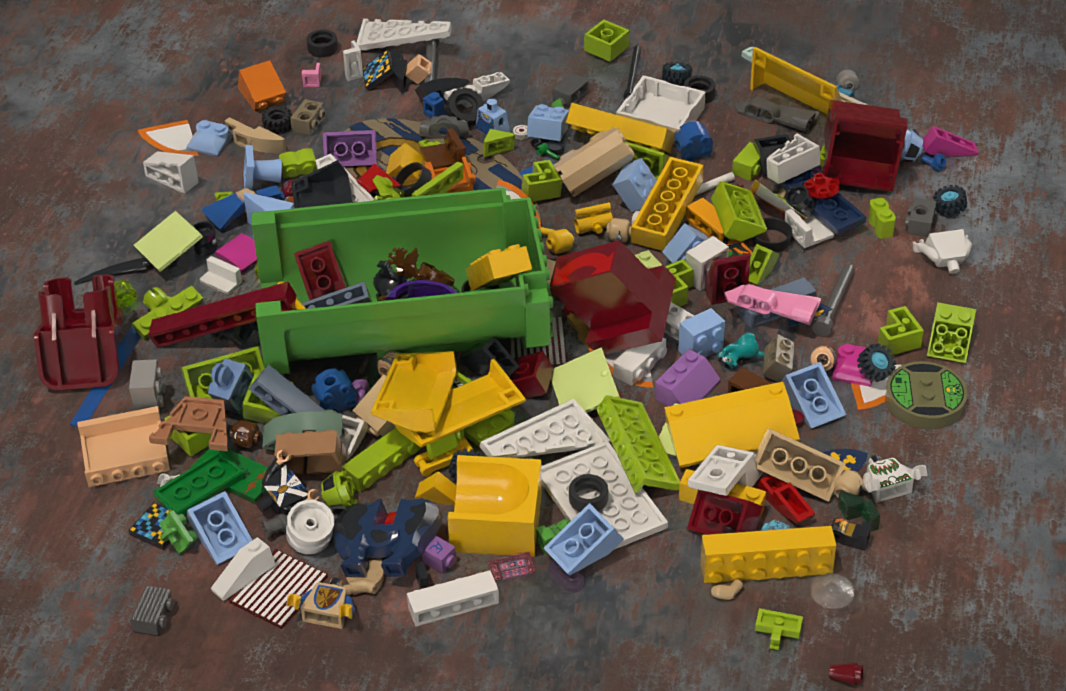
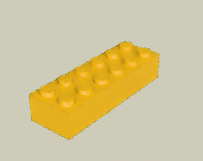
(640, 133)
(667, 204)
(498, 267)
(767, 554)

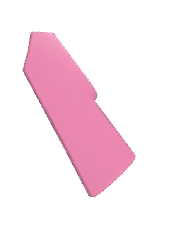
(789, 305)

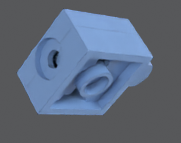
(230, 384)

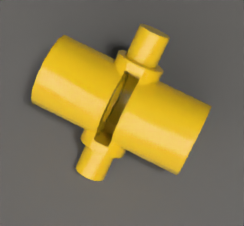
(593, 218)

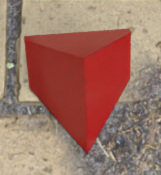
(366, 179)

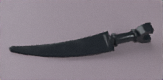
(128, 266)

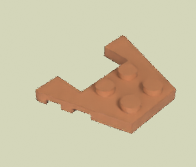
(196, 415)

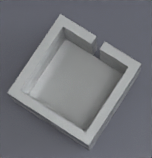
(146, 385)

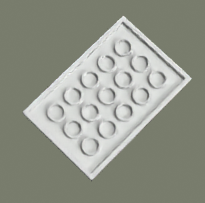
(627, 511)

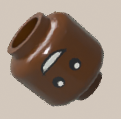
(245, 434)

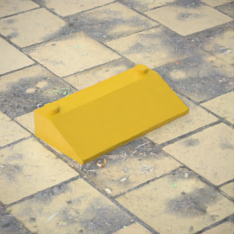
(791, 81)
(416, 390)
(470, 405)
(729, 421)

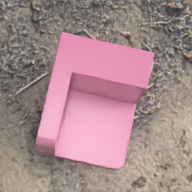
(312, 78)

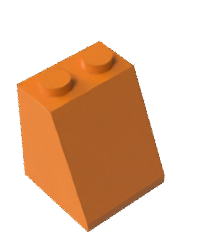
(261, 86)

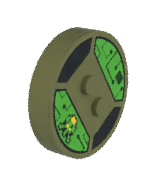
(926, 395)

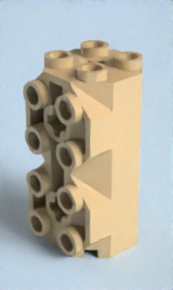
(594, 160)

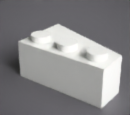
(793, 159)
(172, 170)

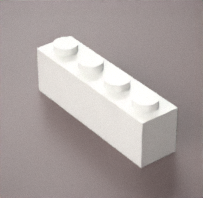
(452, 598)

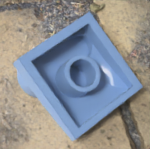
(210, 138)

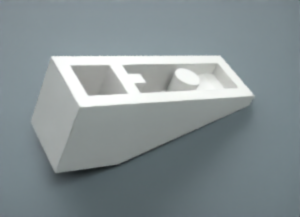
(244, 568)

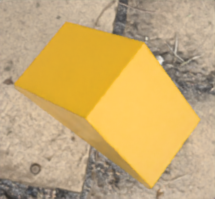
(437, 489)

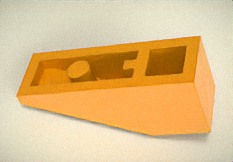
(705, 218)

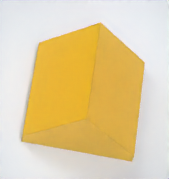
(400, 158)

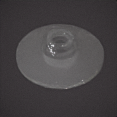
(832, 591)

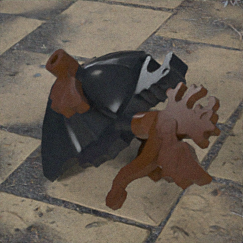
(387, 279)

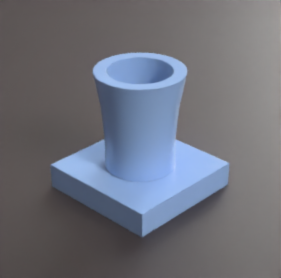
(260, 170)

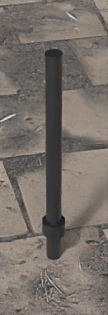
(632, 73)

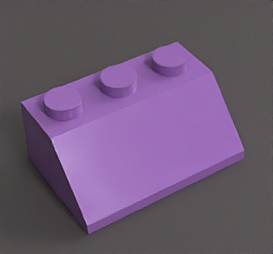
(351, 147)
(686, 380)

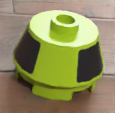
(338, 491)

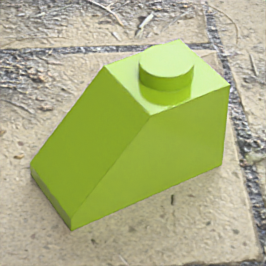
(747, 163)
(761, 264)
(445, 444)

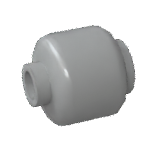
(847, 80)

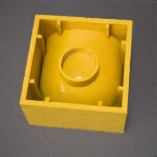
(496, 505)

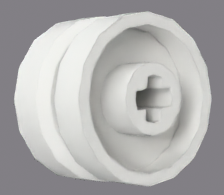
(309, 527)

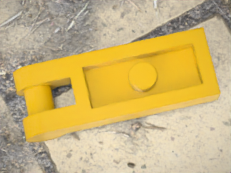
(440, 461)

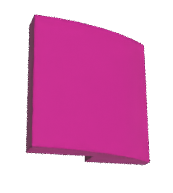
(239, 252)

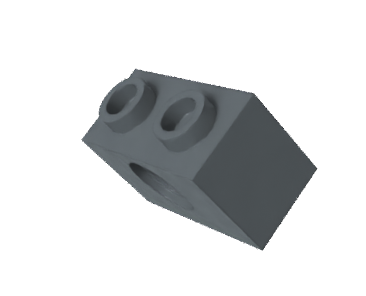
(920, 217)

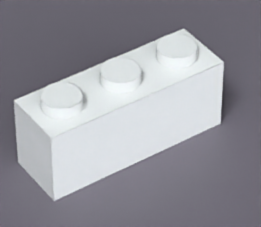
(637, 361)

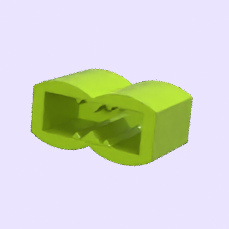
(298, 163)
(881, 218)

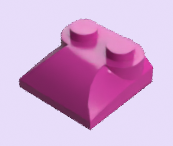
(846, 366)

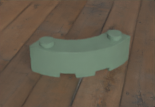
(299, 423)

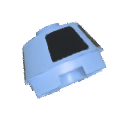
(912, 146)

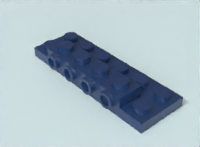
(833, 211)

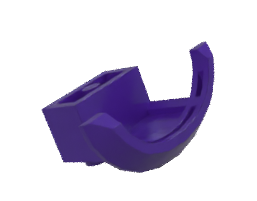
(421, 288)

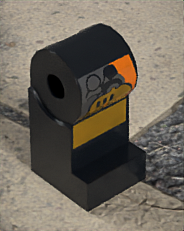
(851, 534)

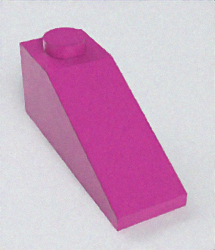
(947, 144)

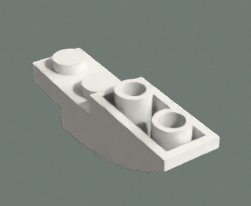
(485, 86)

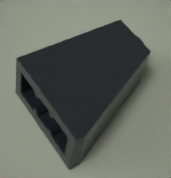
(481, 354)

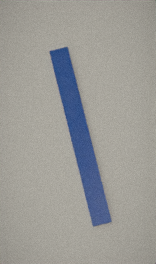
(97, 393)

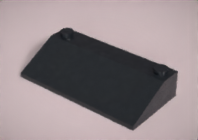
(323, 187)

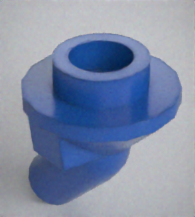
(937, 163)

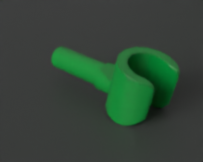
(544, 149)

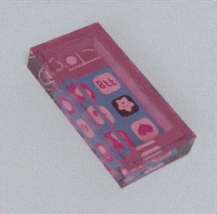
(511, 566)

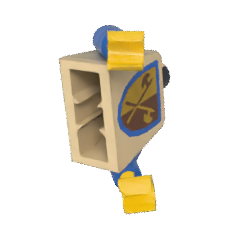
(324, 604)

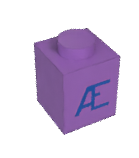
(439, 555)

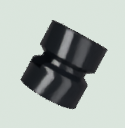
(800, 200)
(208, 243)

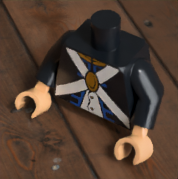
(282, 488)

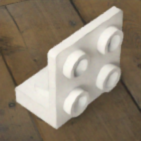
(807, 231)

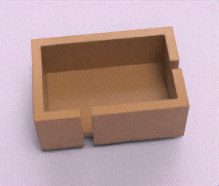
(323, 449)

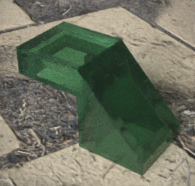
(856, 506)

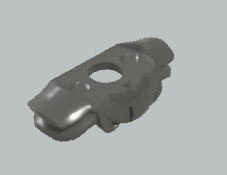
(431, 128)

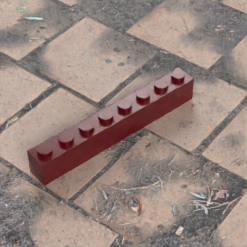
(218, 315)

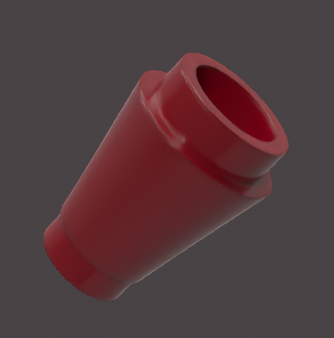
(848, 673)

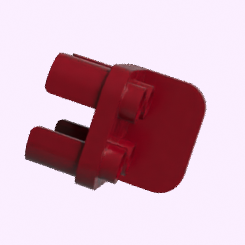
(78, 344)

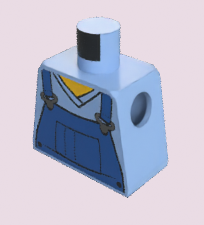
(491, 117)

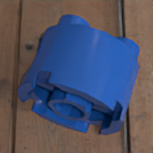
(693, 141)
(334, 390)

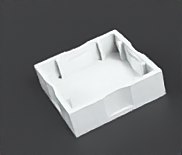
(663, 104)

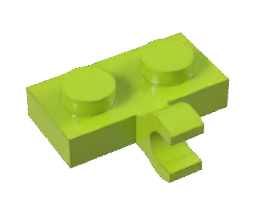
(778, 625)

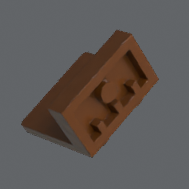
(445, 154)

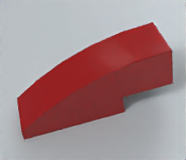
(785, 499)

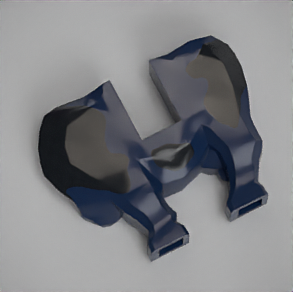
(362, 535)

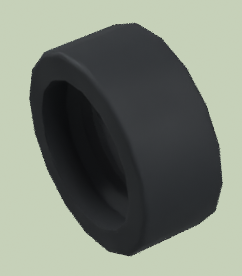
(322, 50)
(702, 82)
(588, 481)

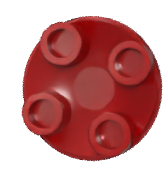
(822, 186)

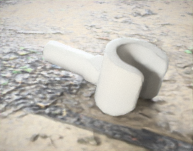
(164, 478)

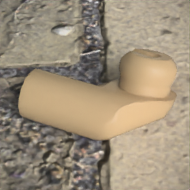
(727, 592)

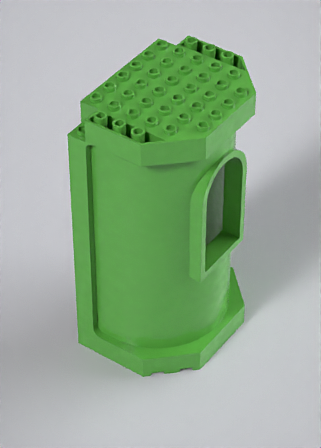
(448, 234)

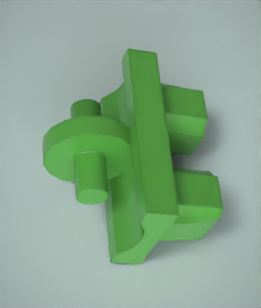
(176, 533)

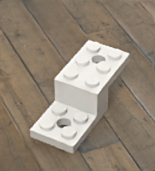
(724, 469)

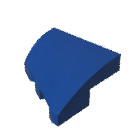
(224, 210)

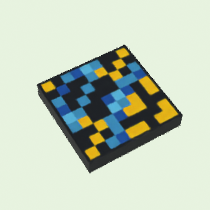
(378, 70)
(148, 527)

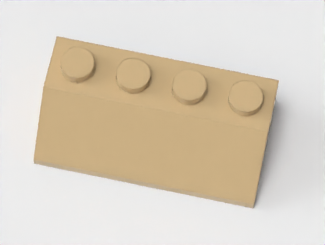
(798, 464)

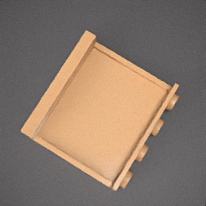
(120, 447)

